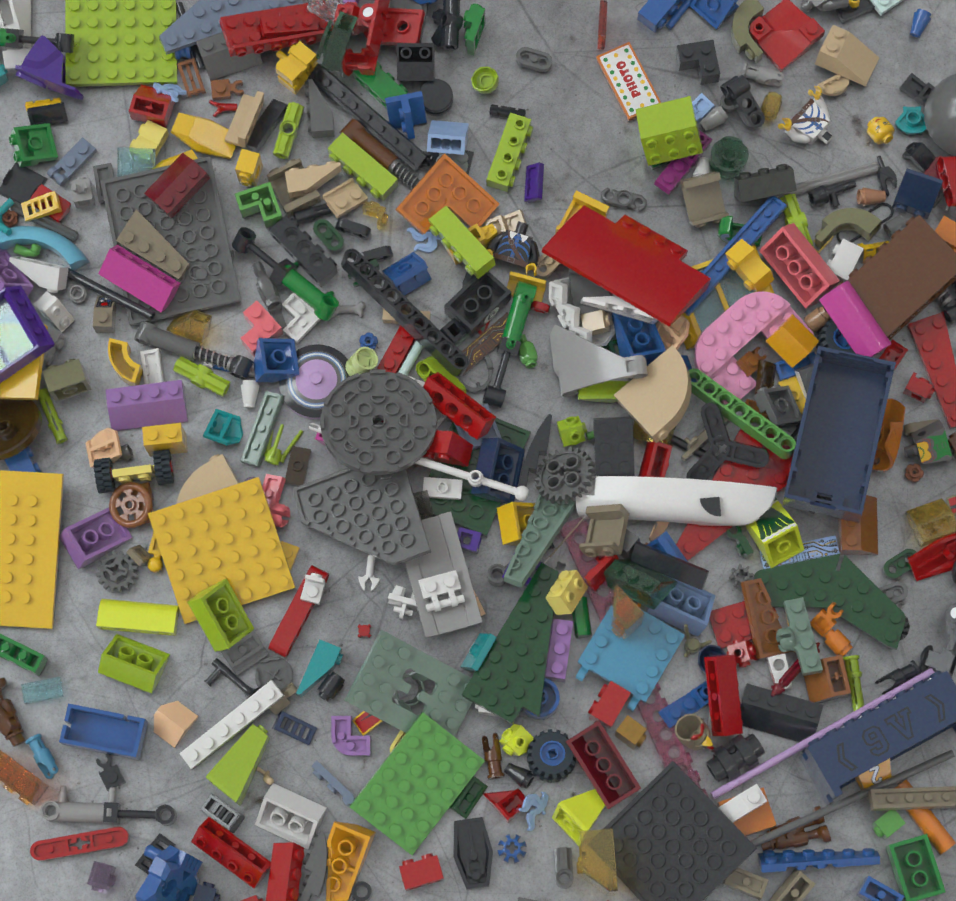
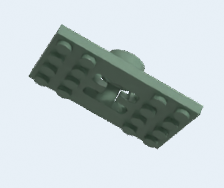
(384, 675)

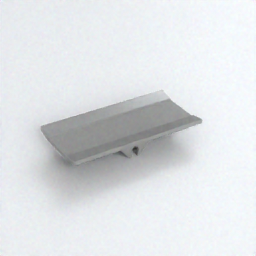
(444, 557)

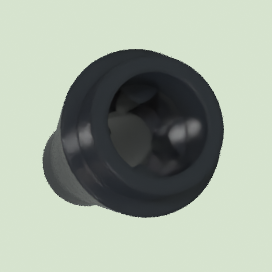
(519, 775)

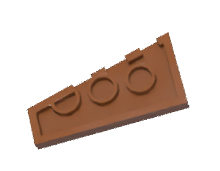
(761, 622)

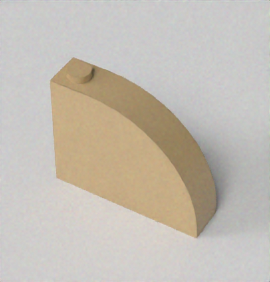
(659, 398)
(208, 478)

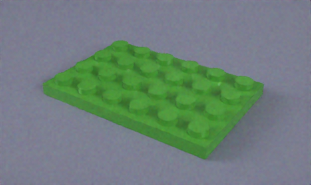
(417, 783)

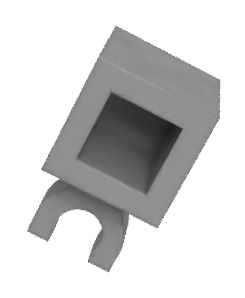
(82, 192)

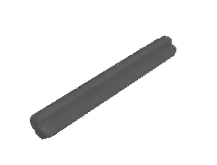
(48, 223)

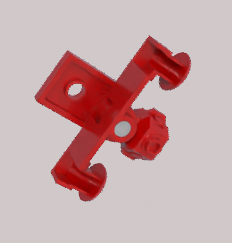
(380, 28)

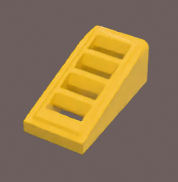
(56, 208)

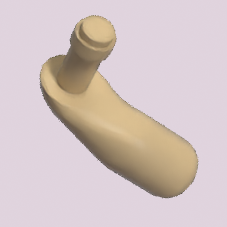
(266, 778)

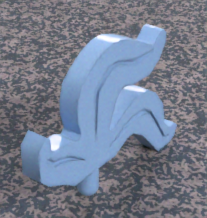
(169, 89)
(431, 244)
(538, 803)

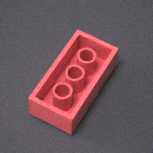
(799, 265)

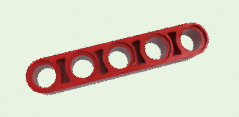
(294, 619)

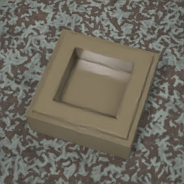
(139, 555)

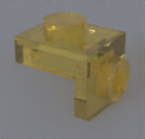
(375, 210)

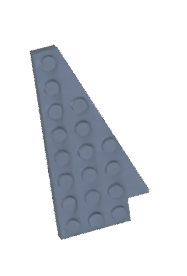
(203, 20)

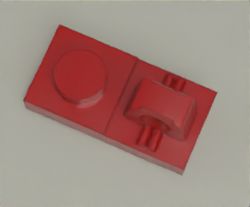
(596, 576)

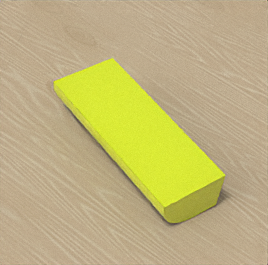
(138, 617)

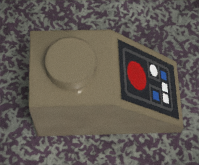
(104, 315)

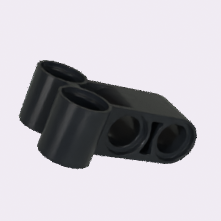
(736, 90)

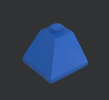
(275, 360)

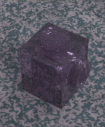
(101, 877)

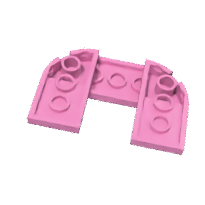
(732, 331)

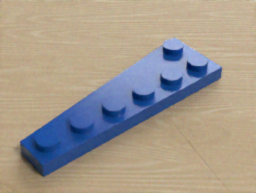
(777, 862)

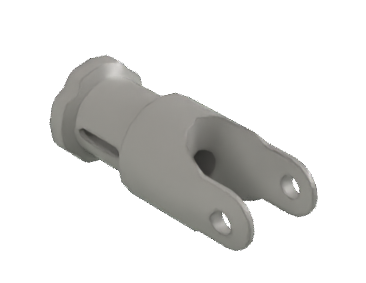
(762, 75)

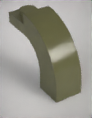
(744, 16)
(848, 220)

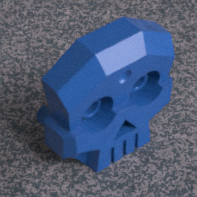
(170, 875)

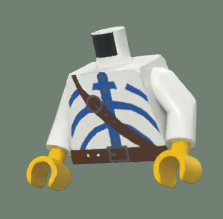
(810, 121)

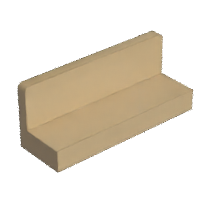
(245, 119)

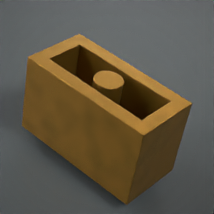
(631, 733)

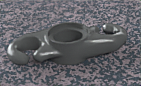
(632, 198)

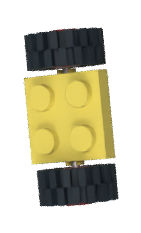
(161, 470)

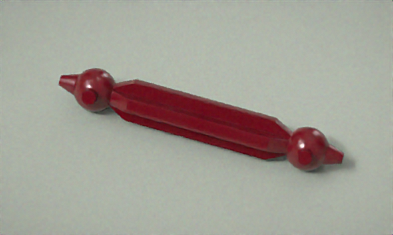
(788, 677)

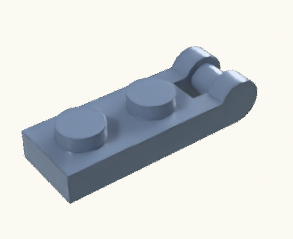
(72, 161)
(334, 785)

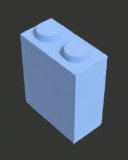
(447, 137)

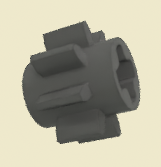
(744, 571)

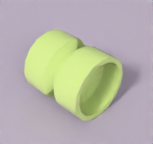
(362, 361)

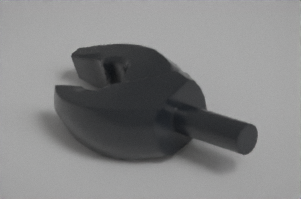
(885, 174)

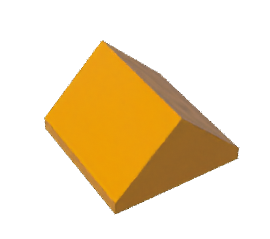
(792, 341)

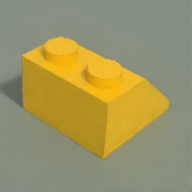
(513, 521)

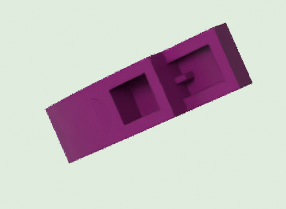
(680, 168)

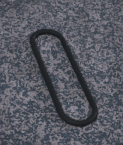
(882, 204)

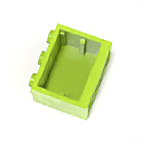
(669, 130)

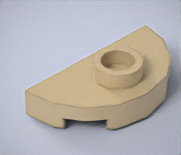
(834, 86)

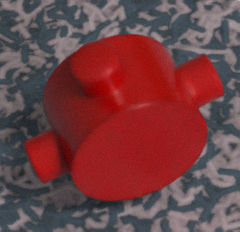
(364, 631)

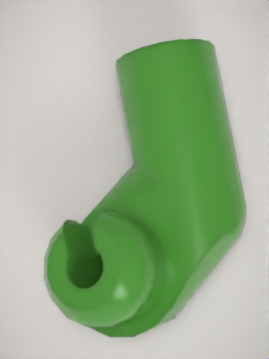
(27, 252)

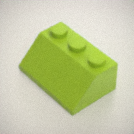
(220, 615)
(133, 663)

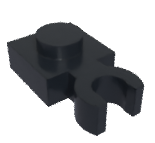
(111, 775)

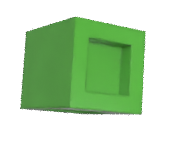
(888, 824)

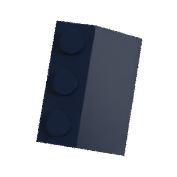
(501, 463)

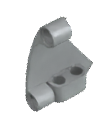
(585, 364)

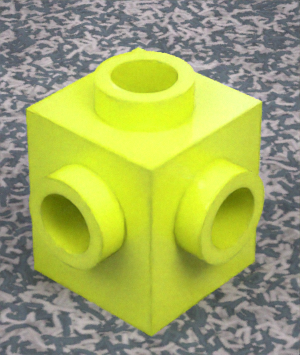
(516, 740)

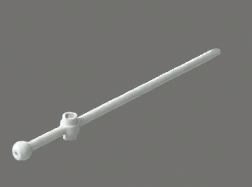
(521, 492)

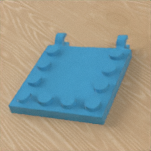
(631, 662)

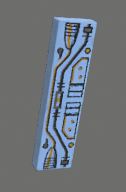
(813, 549)

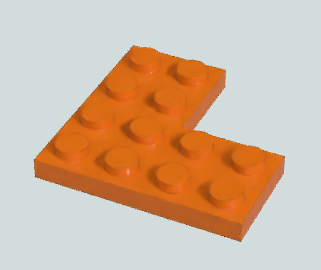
(450, 187)

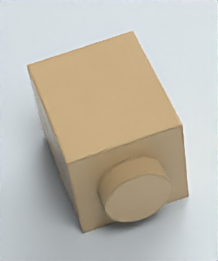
(597, 321)

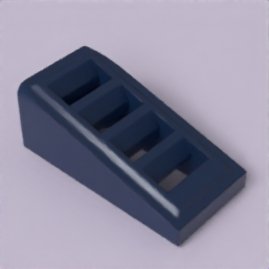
(312, 729)

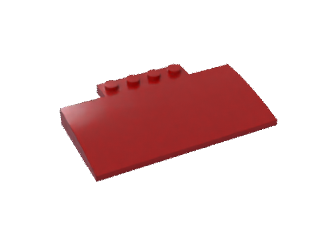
(629, 263)

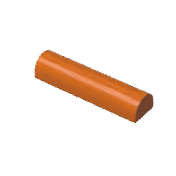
(930, 825)

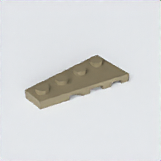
(149, 244)

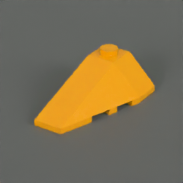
(347, 852)

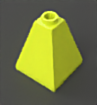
(578, 814)

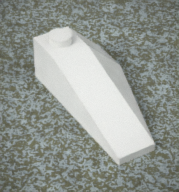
(619, 306)

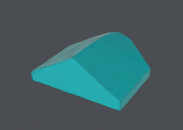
(224, 428)

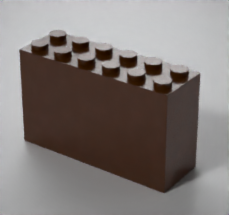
(905, 275)

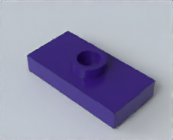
(534, 182)

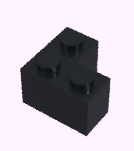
(700, 56)

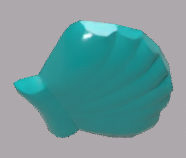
(911, 121)

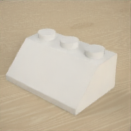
(290, 816)

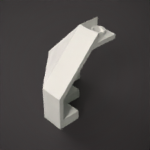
(570, 316)

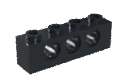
(320, 274)

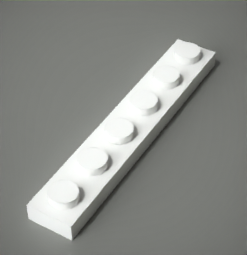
(232, 724)

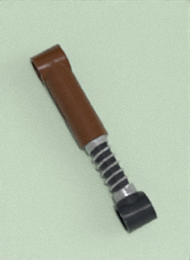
(379, 152)

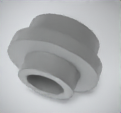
(77, 288)

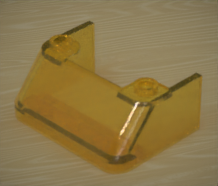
(598, 860)

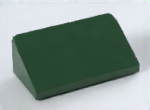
(468, 797)

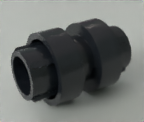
(742, 753)

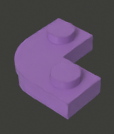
(344, 741)

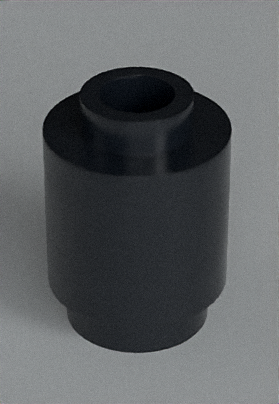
(331, 686)

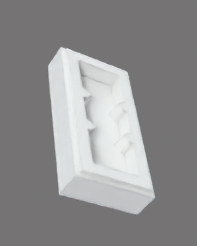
(152, 366)
(443, 488)

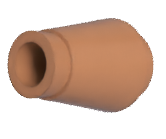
(870, 196)

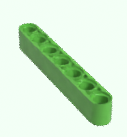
(743, 422)

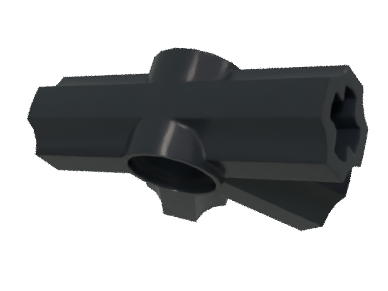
(449, 24)

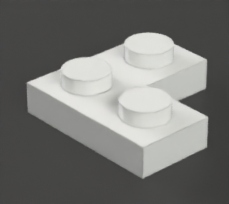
(304, 318)

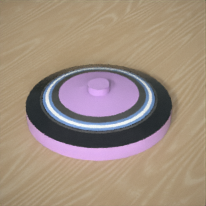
(319, 373)

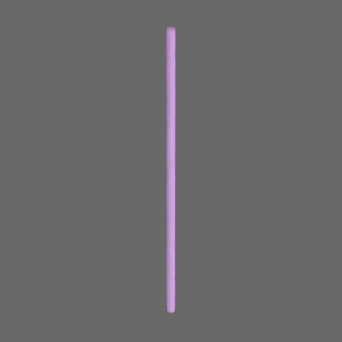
(804, 743)

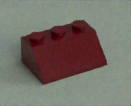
(177, 185)

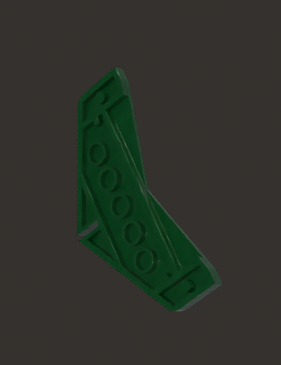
(849, 588)

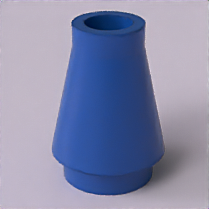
(920, 21)

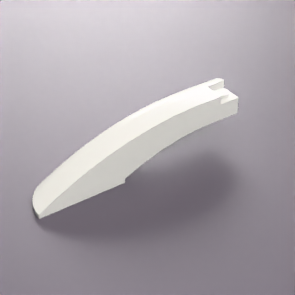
(679, 499)

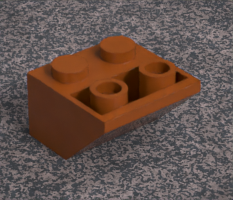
(830, 683)

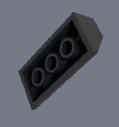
(779, 714)

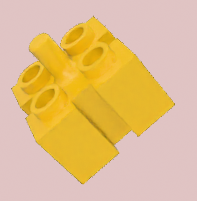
(295, 68)

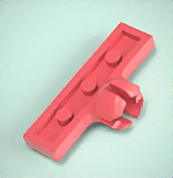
(273, 488)

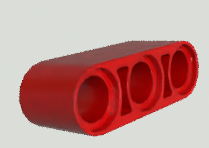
(947, 172)

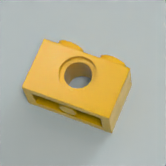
(249, 168)

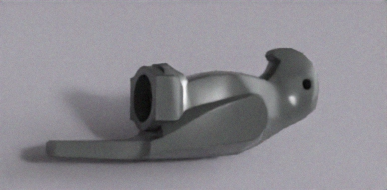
(268, 293)

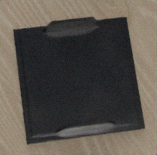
(21, 183)

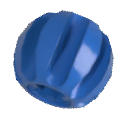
(516, 852)

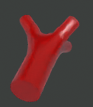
(223, 107)

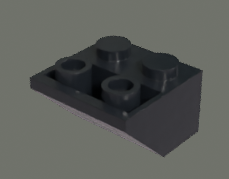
(415, 62)

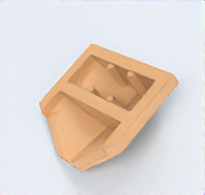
(675, 334)
(104, 445)
(173, 722)

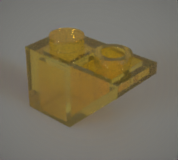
(192, 325)

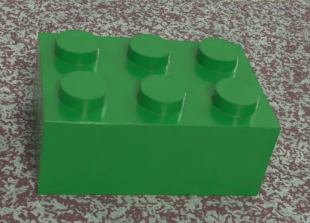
(915, 868)

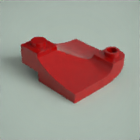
(785, 34)

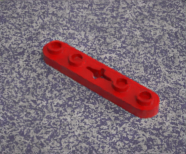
(60, 846)

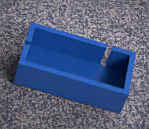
(103, 731)

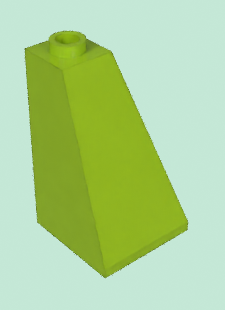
(238, 766)

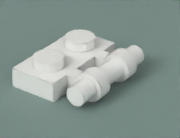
(440, 585)

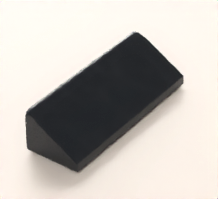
(266, 124)

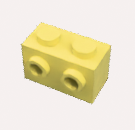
(566, 592)

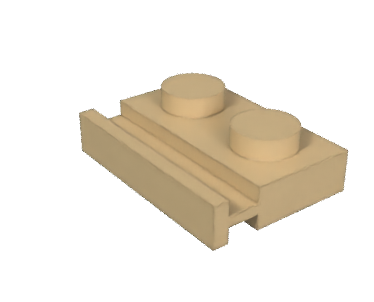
(344, 198)

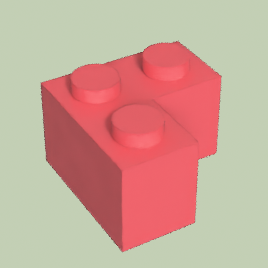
(263, 326)

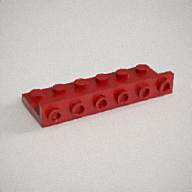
(245, 35)

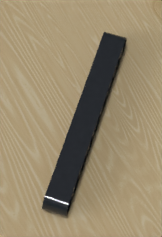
(407, 321)

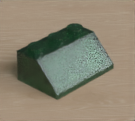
(639, 582)

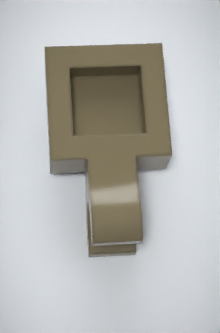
(288, 691)

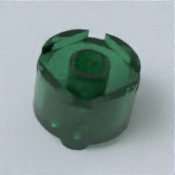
(733, 148)

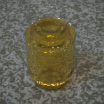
(771, 105)

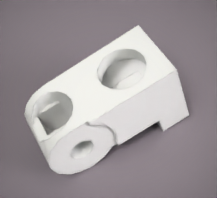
(778, 666)

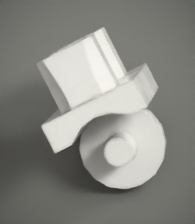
(402, 604)

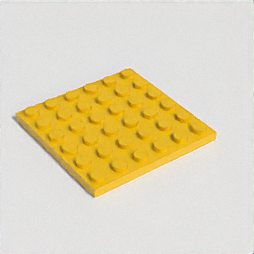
(222, 538)

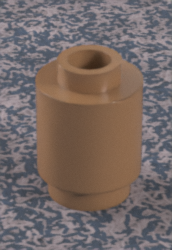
(817, 319)

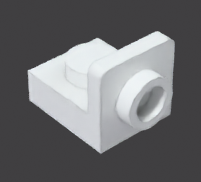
(313, 588)

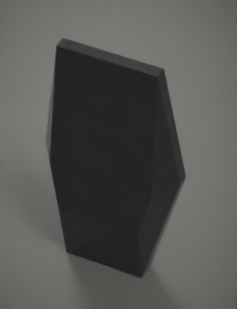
(473, 852)

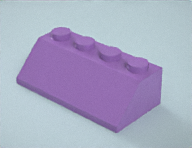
(147, 405)

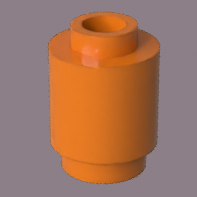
(838, 642)

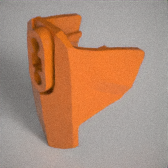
(889, 435)

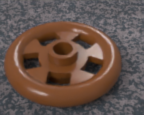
(115, 502)

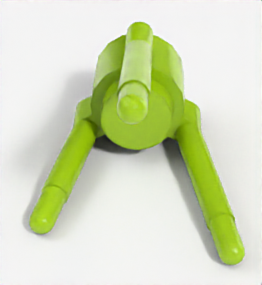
(272, 454)

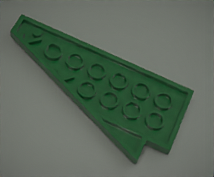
(517, 662)

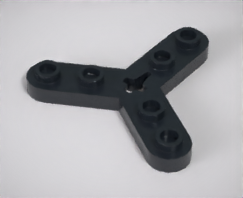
(718, 435)

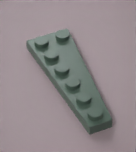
(536, 538)

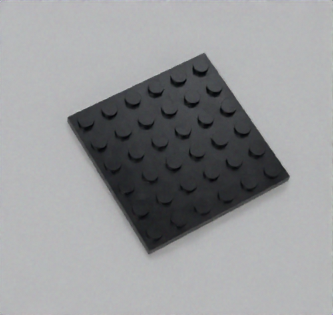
(675, 841)

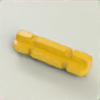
(30, 104)

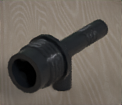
(821, 194)

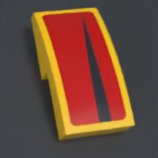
(366, 722)

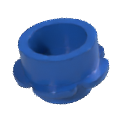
(368, 336)

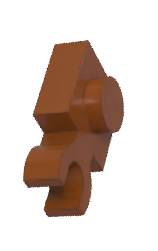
(223, 89)
(750, 361)

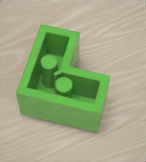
(260, 200)

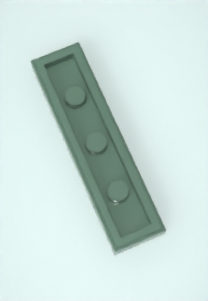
(262, 429)

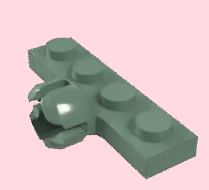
(799, 637)

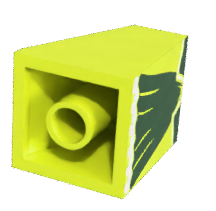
(776, 535)

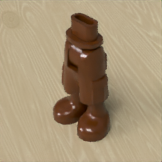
(9, 722)
(798, 837)

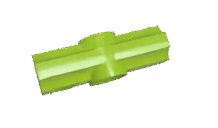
(285, 140)
(794, 215)
(201, 376)

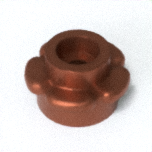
(13, 221)
(914, 477)

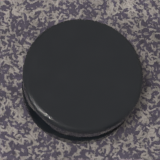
(437, 97)

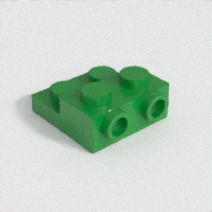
(474, 25)
(33, 144)

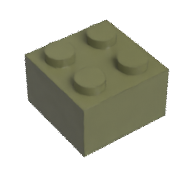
(66, 379)

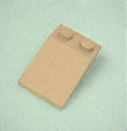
(847, 56)

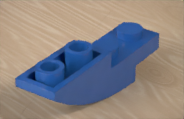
(689, 703)

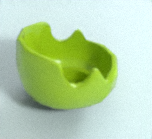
(485, 80)

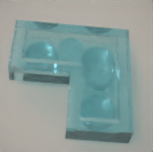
(131, 158)

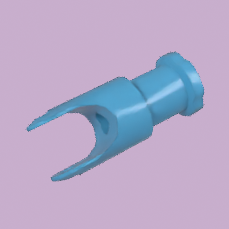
(42, 756)

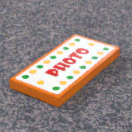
(627, 79)

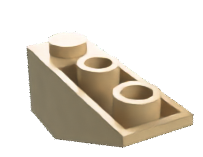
(311, 178)

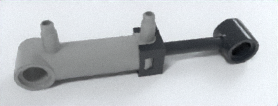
(106, 812)

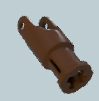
(493, 757)

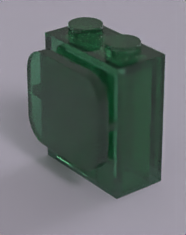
(336, 41)

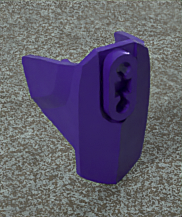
(46, 68)

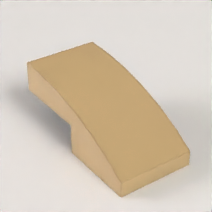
(507, 222)

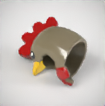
(693, 732)

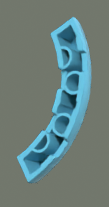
(46, 239)

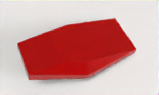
(934, 558)

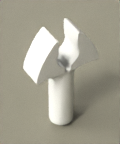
(369, 574)

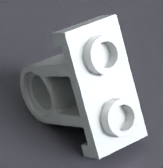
(54, 311)

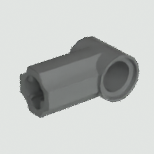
(563, 865)

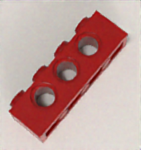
(459, 406)

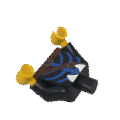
(516, 248)

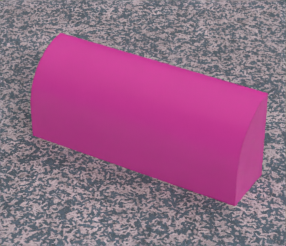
(139, 278)
(854, 320)

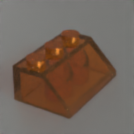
(624, 614)
(20, 780)

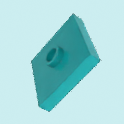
(478, 651)

